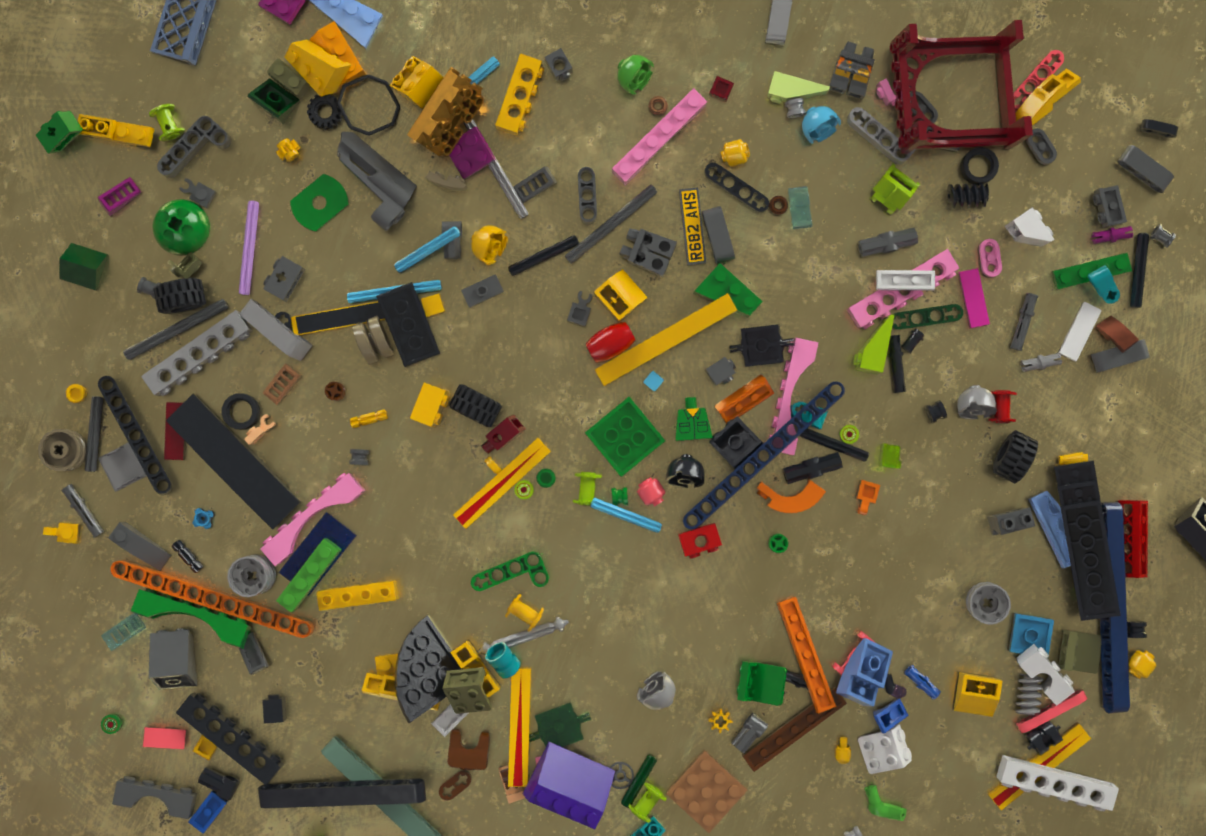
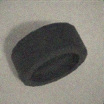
(984, 152)
(226, 411)

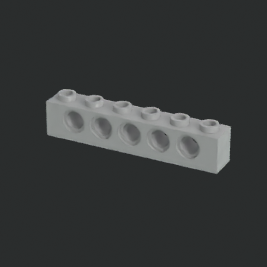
(154, 377)

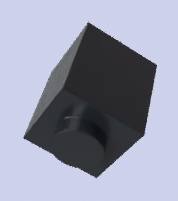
(274, 709)

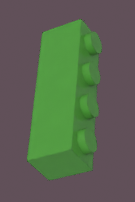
(309, 575)

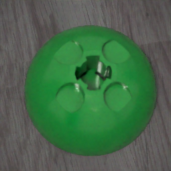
(188, 232)

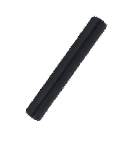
(543, 255)
(1139, 270)
(835, 444)

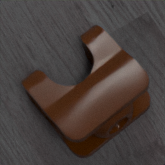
(465, 758)

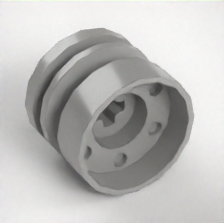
(241, 576)
(999, 603)

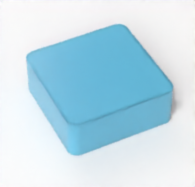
(653, 381)

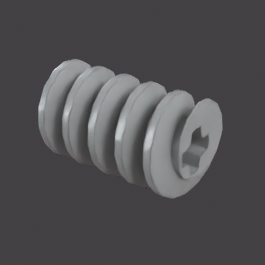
(1029, 695)

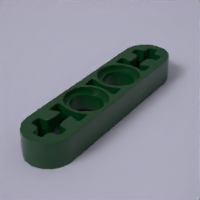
(925, 316)

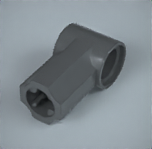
(452, 249)
(752, 729)

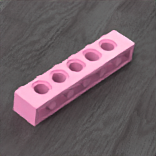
(858, 312)

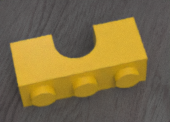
(468, 658)

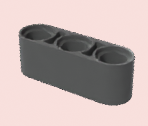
(1145, 168)
(587, 186)
(718, 234)
(1114, 357)

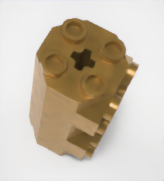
(450, 105)

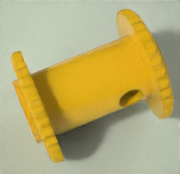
(524, 612)

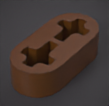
(452, 781)

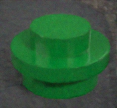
(546, 478)

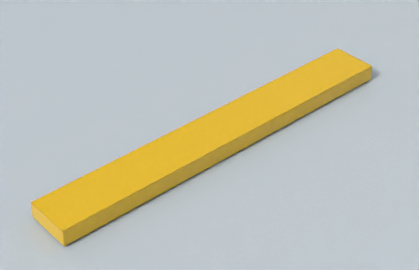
(666, 339)

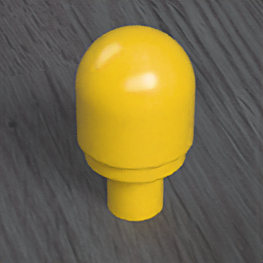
(843, 751)

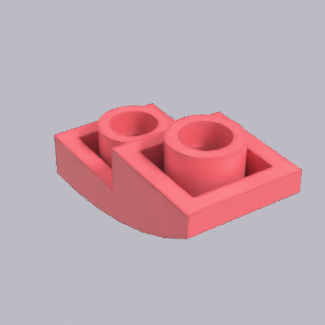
(164, 738)

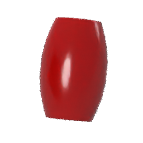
(610, 342)

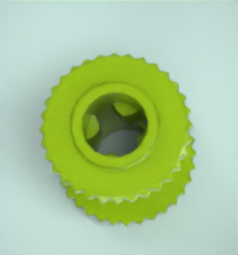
(166, 121)
(587, 487)
(647, 803)

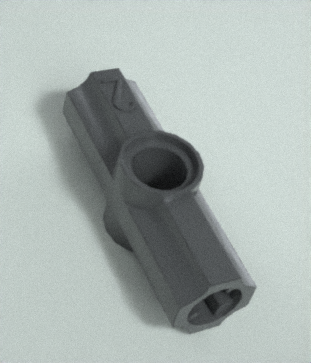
(888, 242)

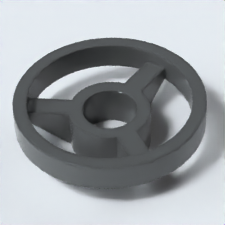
(622, 771)

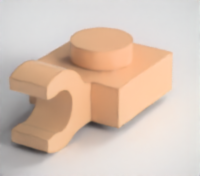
(255, 434)

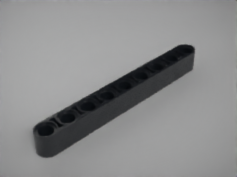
(342, 793)

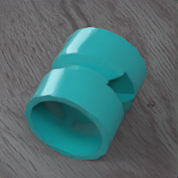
(502, 660)

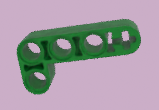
(508, 574)

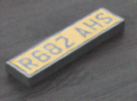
(692, 226)

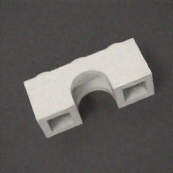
(1034, 662)

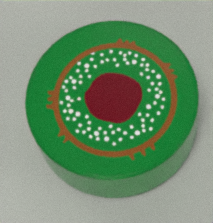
(111, 724)

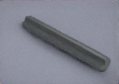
(93, 434)

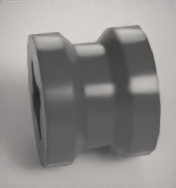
(359, 457)

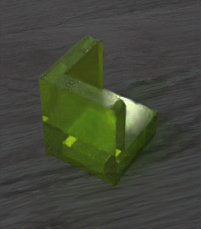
(889, 456)

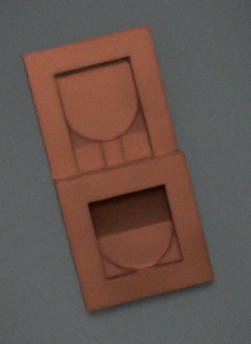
(1118, 333)

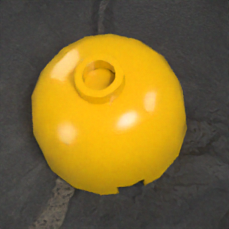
(488, 243)

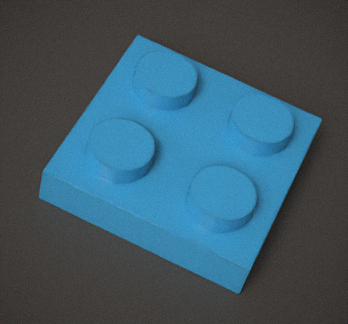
(1029, 631)

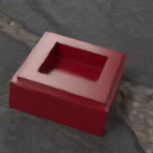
(721, 88)

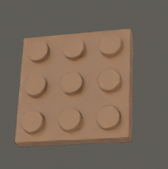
(706, 791)

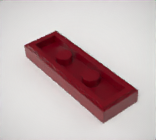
(174, 443)

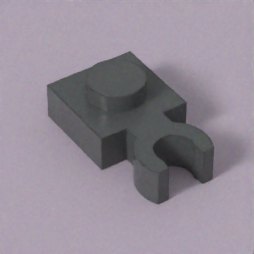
(200, 194)
(579, 312)

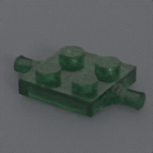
(559, 726)

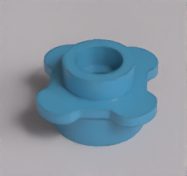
(199, 513)

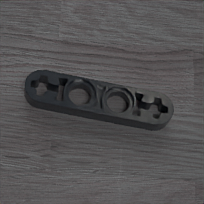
(738, 185)

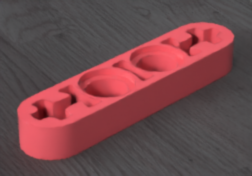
(1035, 79)
(1051, 711)

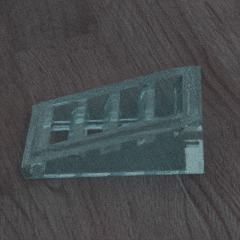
(133, 624)

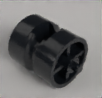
(1044, 737)

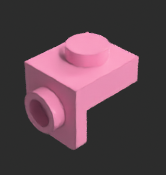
(885, 92)

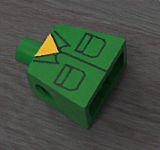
(692, 422)

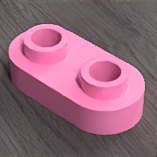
(990, 258)

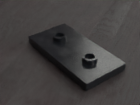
(408, 324)

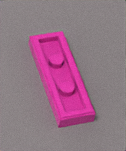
(973, 298)

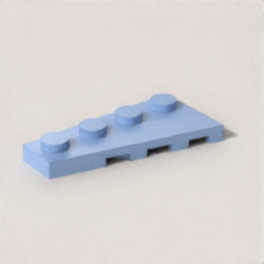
(352, 17)
(1050, 518)

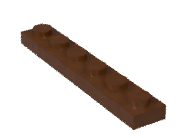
(789, 733)

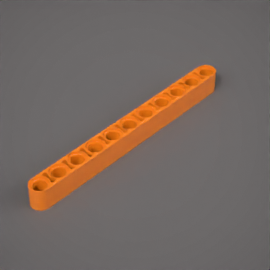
(203, 598)

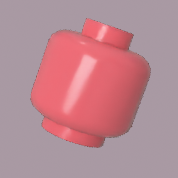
(651, 491)

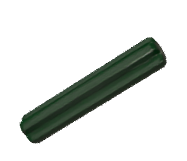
(639, 781)

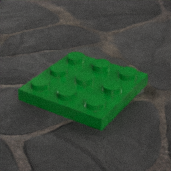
(625, 436)

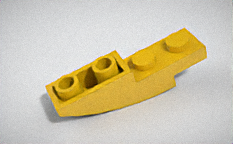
(1046, 94)
(116, 131)
(383, 687)

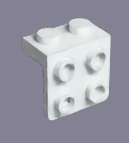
(885, 750)

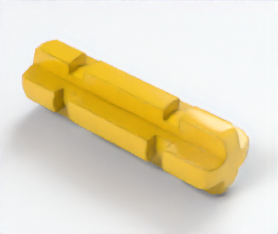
(368, 418)

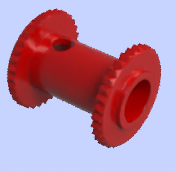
(1002, 400)

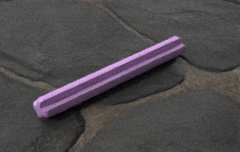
(248, 247)

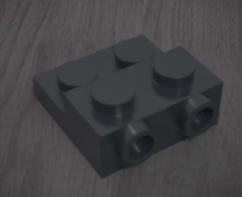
(735, 442)

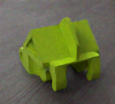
(891, 192)

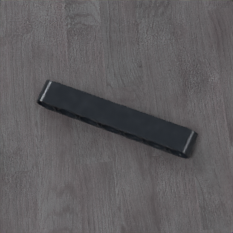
(130, 427)

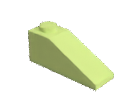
(787, 87)

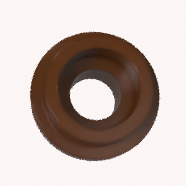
(780, 199)

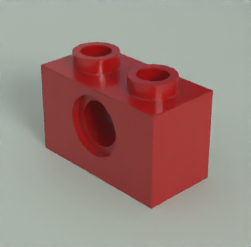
(688, 538)

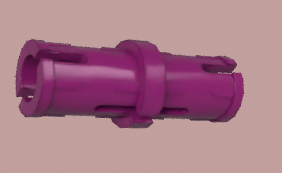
(1112, 235)

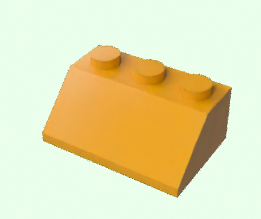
(334, 43)

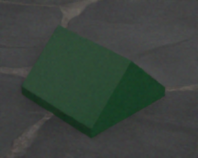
(274, 100)
(82, 266)

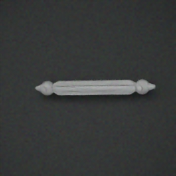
(526, 636)

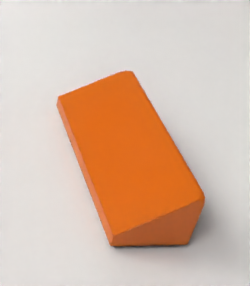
(744, 399)

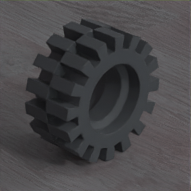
(324, 122)

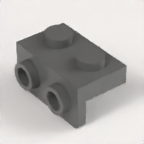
(1109, 206)

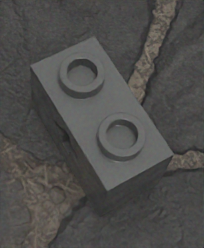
(286, 268)

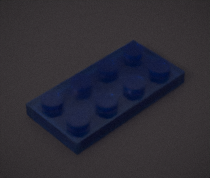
(328, 528)

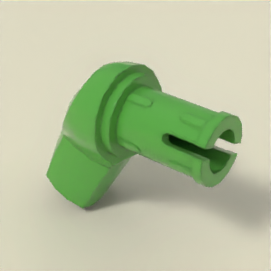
(881, 808)

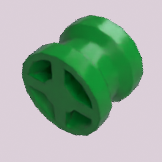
(619, 497)
(780, 544)

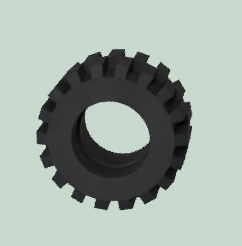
(179, 295)
(475, 405)
(1015, 456)

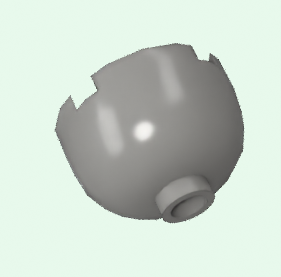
(976, 402)
(658, 691)

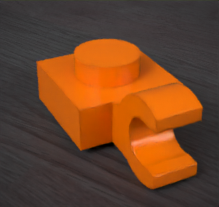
(867, 494)

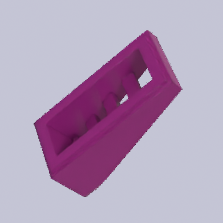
(115, 191)

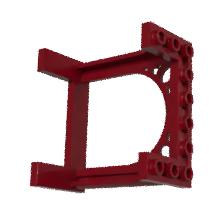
(915, 136)

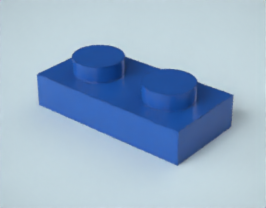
(207, 812)

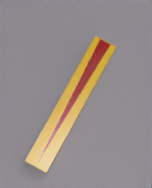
(501, 483)
(519, 728)
(1072, 741)

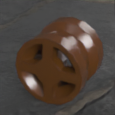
(331, 391)

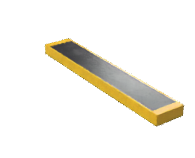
(335, 318)

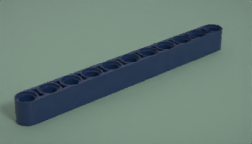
(754, 459)
(1114, 629)

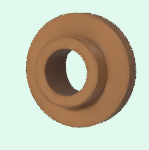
(658, 99)

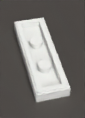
(905, 280)
(1079, 331)

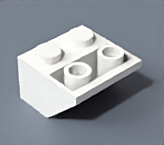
(1030, 229)

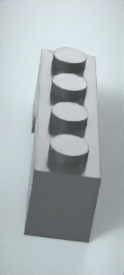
(178, 801)

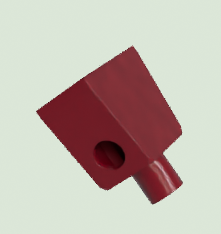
(508, 429)

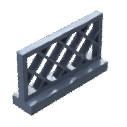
(196, 34)

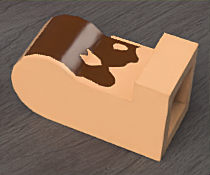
(513, 793)

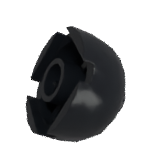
(685, 471)

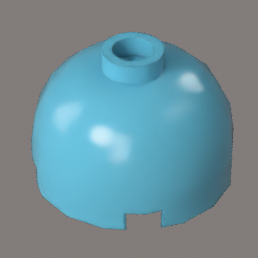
(820, 123)

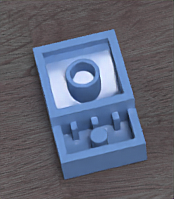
(865, 673)

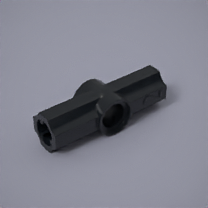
(812, 468)

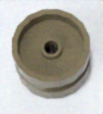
(372, 340)
(62, 450)

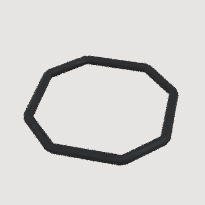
(345, 116)

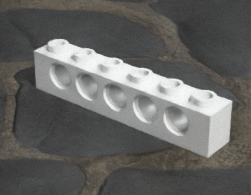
(1103, 800)

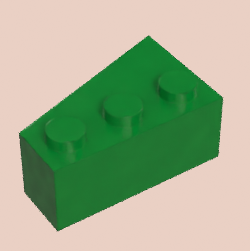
(720, 283)

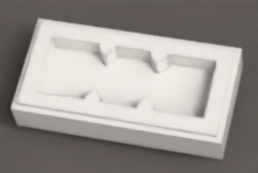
(447, 720)

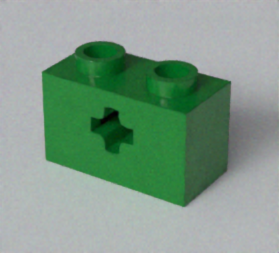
(58, 131)

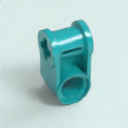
(1104, 283)
(807, 416)

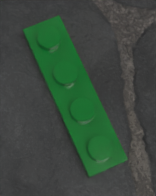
(1078, 274)

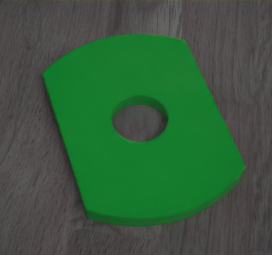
(303, 207)

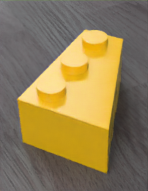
(317, 67)

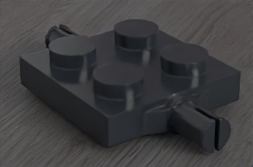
(762, 345)

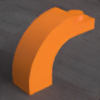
(803, 500)

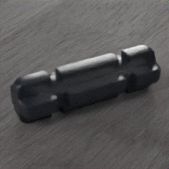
(187, 556)

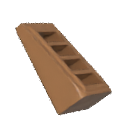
(296, 377)

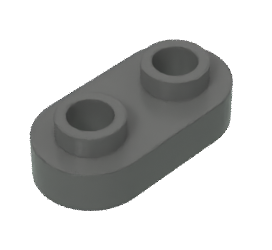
(925, 106)
(1041, 146)

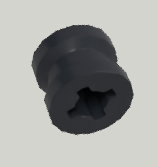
(936, 411)
(1137, 629)

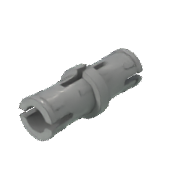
(1041, 362)

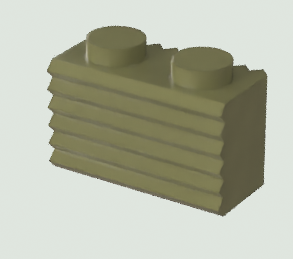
(288, 78)

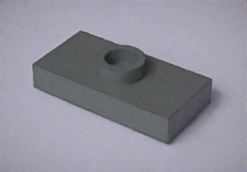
(482, 291)
(253, 655)

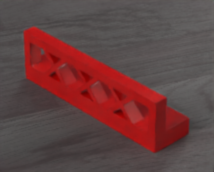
(1139, 537)

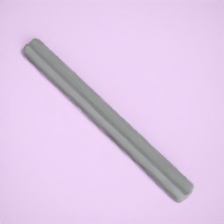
(504, 182)

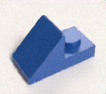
(890, 715)

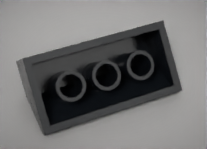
(1193, 526)

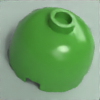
(634, 73)

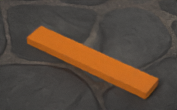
(806, 655)

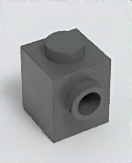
(721, 371)

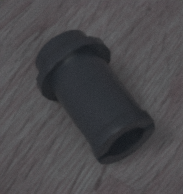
(912, 340)

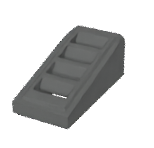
(538, 174)

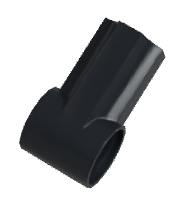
(223, 784)

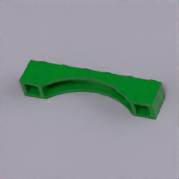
(154, 606)

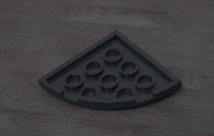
(422, 669)

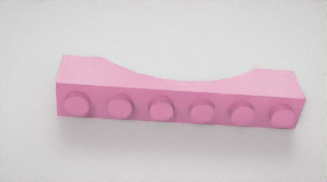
(652, 142)
(801, 357)
(282, 545)

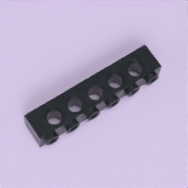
(188, 712)

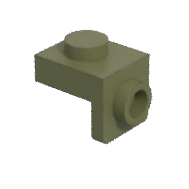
(186, 267)

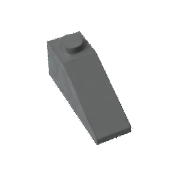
(139, 545)

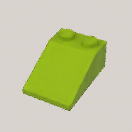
(873, 353)

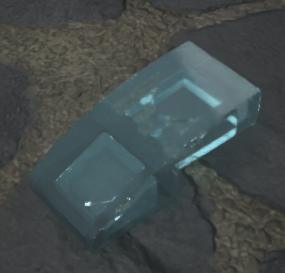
(799, 207)

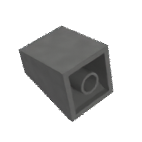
(172, 659)

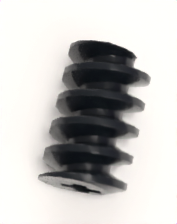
(968, 194)

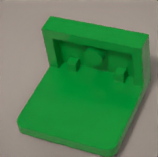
(761, 683)

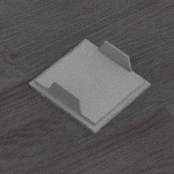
(122, 467)

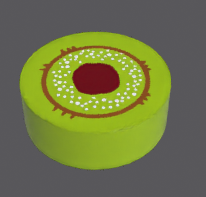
(849, 434)
(524, 489)

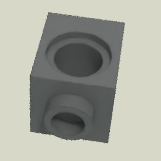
(559, 57)

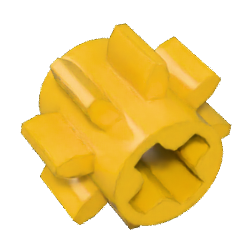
(287, 150)
(724, 724)

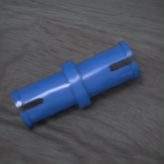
(922, 682)

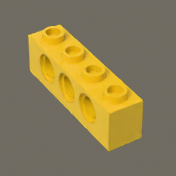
(524, 66)
(357, 595)

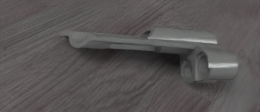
(384, 180)

